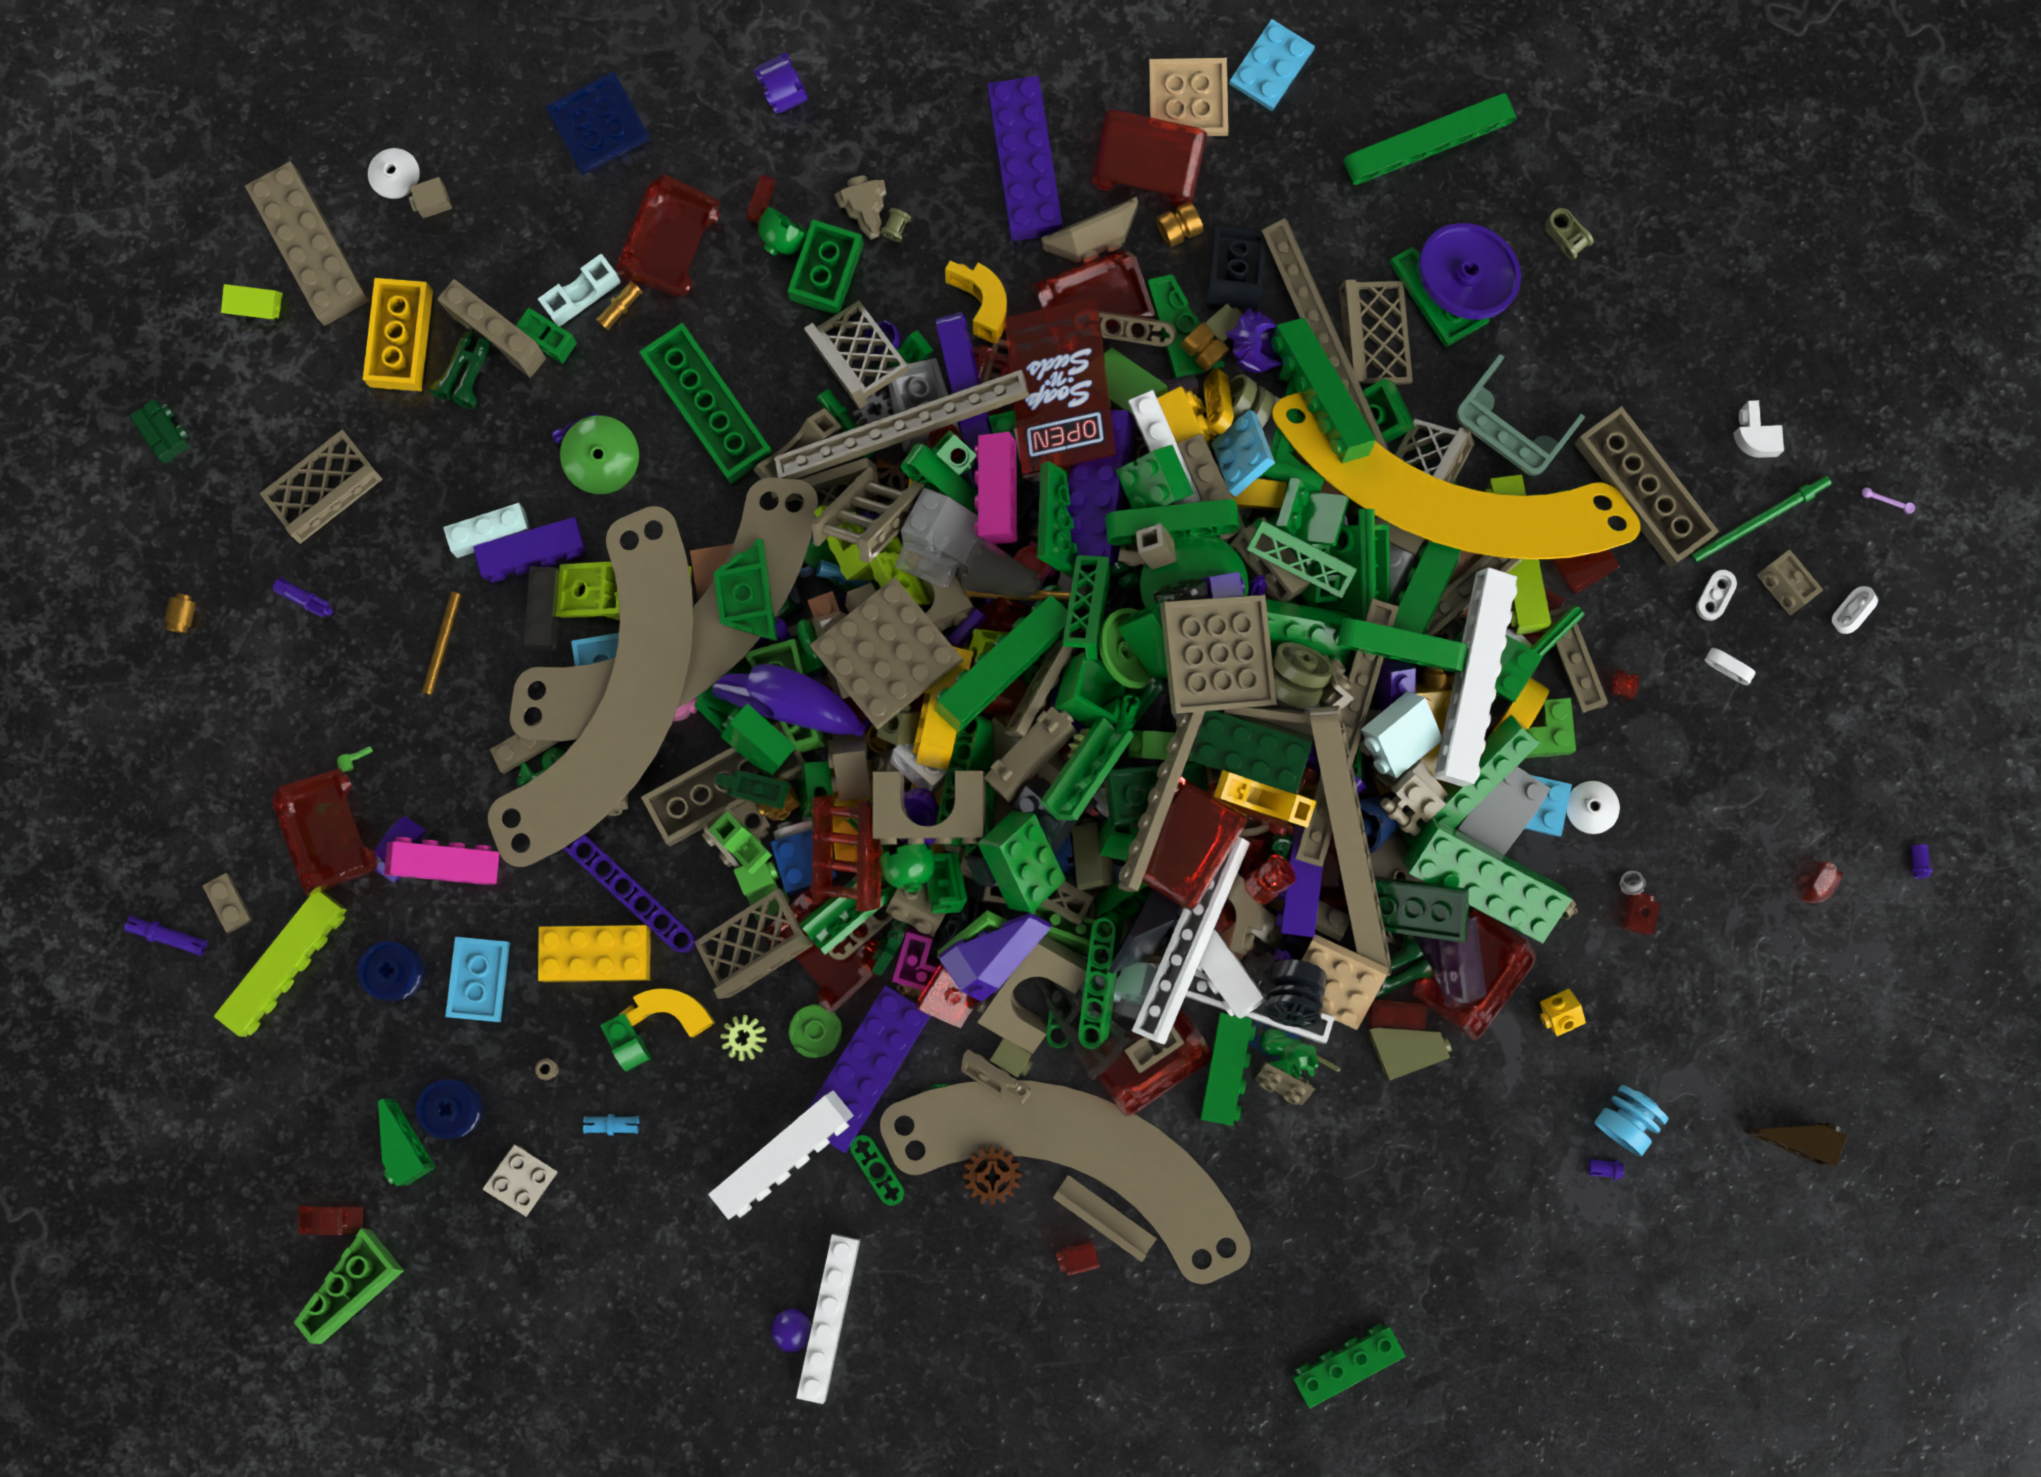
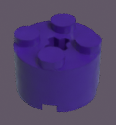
(781, 83)

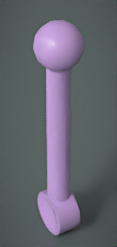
(1908, 508)

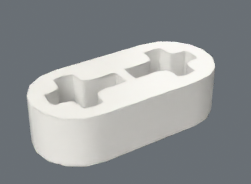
(1730, 666)

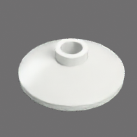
(398, 183)
(1583, 816)

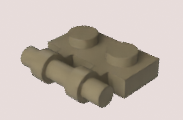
(1418, 797)

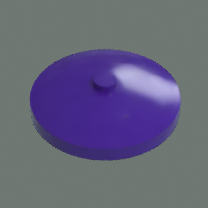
(1469, 271)

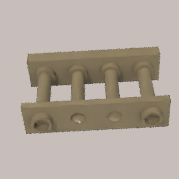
(878, 531)

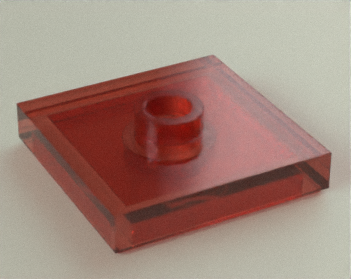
(1586, 569)
(945, 1000)

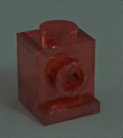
(1634, 920)

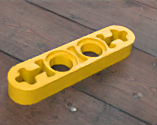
(1218, 401)

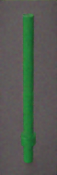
(1803, 494)

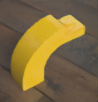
(988, 289)
(1262, 495)
(1527, 704)
(1265, 799)
(684, 1007)

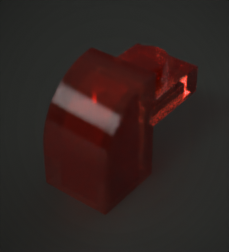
(330, 1220)

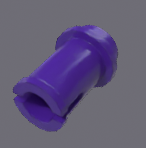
(1920, 859)
(1602, 1168)

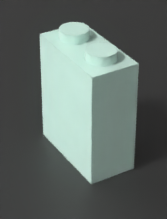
(1401, 734)

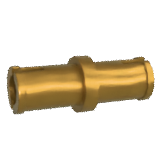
(619, 305)

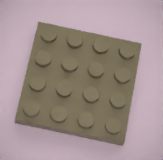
(886, 653)
(1218, 654)

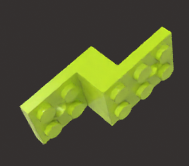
(881, 568)
(600, 592)

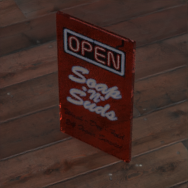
(1067, 384)

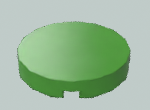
(815, 1031)

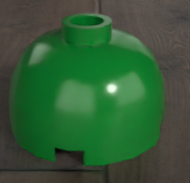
(780, 233)
(908, 867)

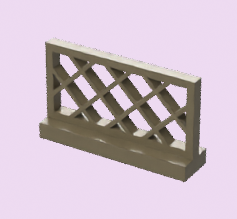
(1353, 330)
(836, 360)
(1454, 453)
(330, 504)
(768, 960)

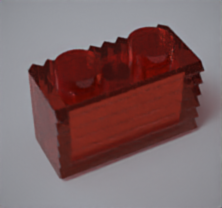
(1397, 1015)
(1078, 1258)

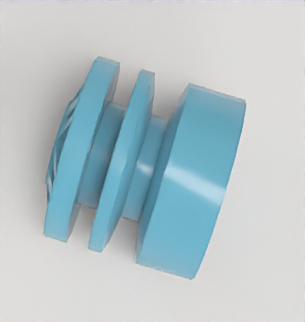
(1631, 1120)

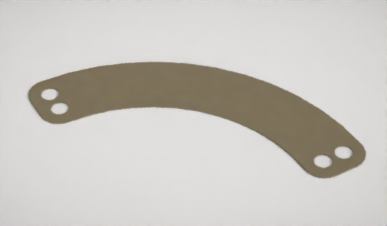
(577, 691)
(636, 704)
(1088, 1137)

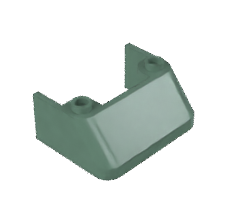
(1527, 455)

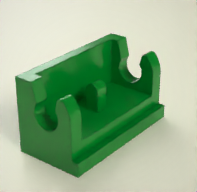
(946, 885)

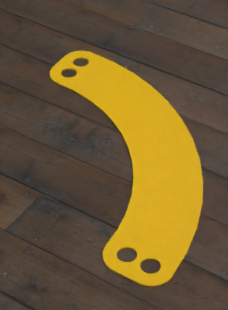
(1457, 516)

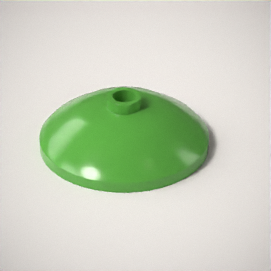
(618, 460)
(1118, 655)

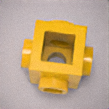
(1562, 1012)

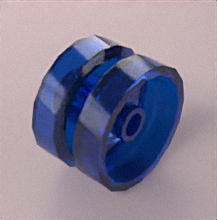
(375, 967)
(433, 1111)

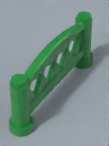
(1285, 464)

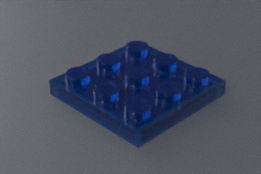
(598, 123)

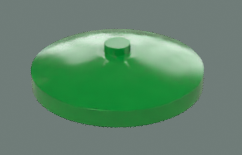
(1194, 559)

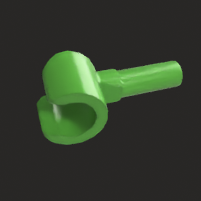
(345, 761)

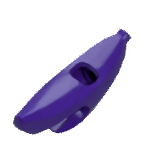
(789, 698)

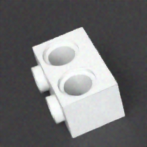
(919, 775)

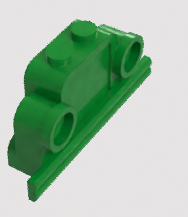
(1368, 551)

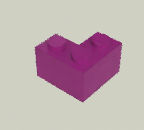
(914, 964)

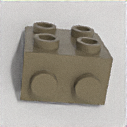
(915, 910)

